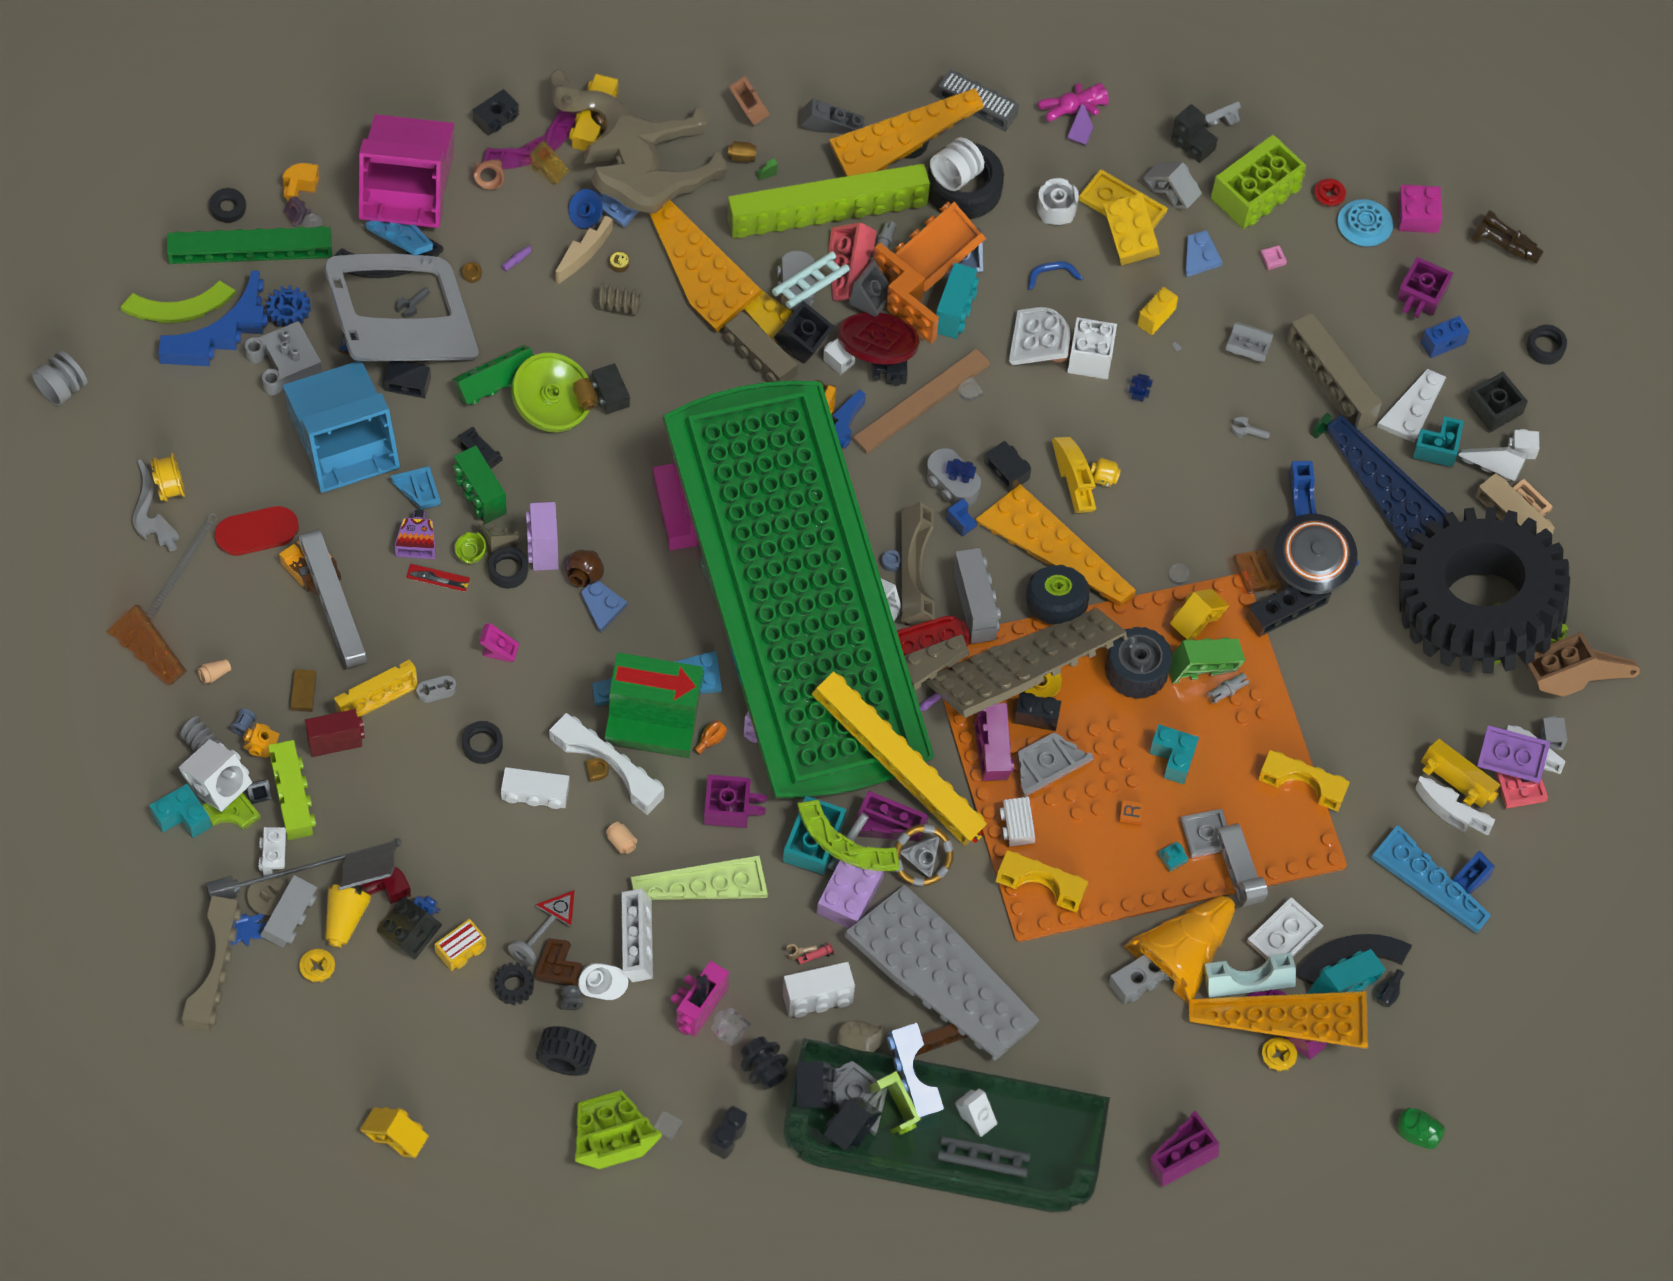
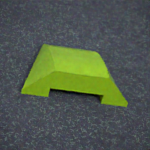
(612, 1131)

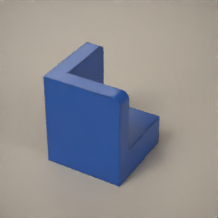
(960, 518)

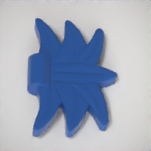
(249, 928)

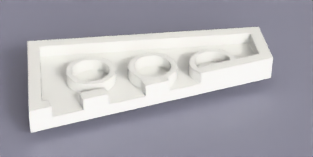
(1413, 408)

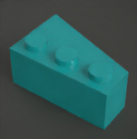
(1350, 974)

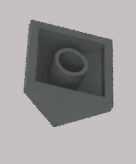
(870, 290)

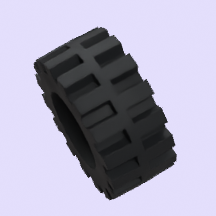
(514, 995)

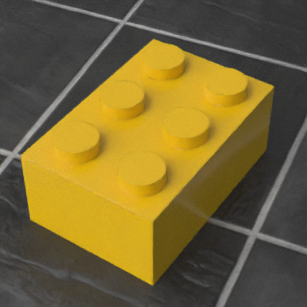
(1131, 229)

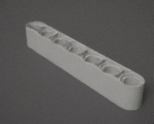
(332, 599)

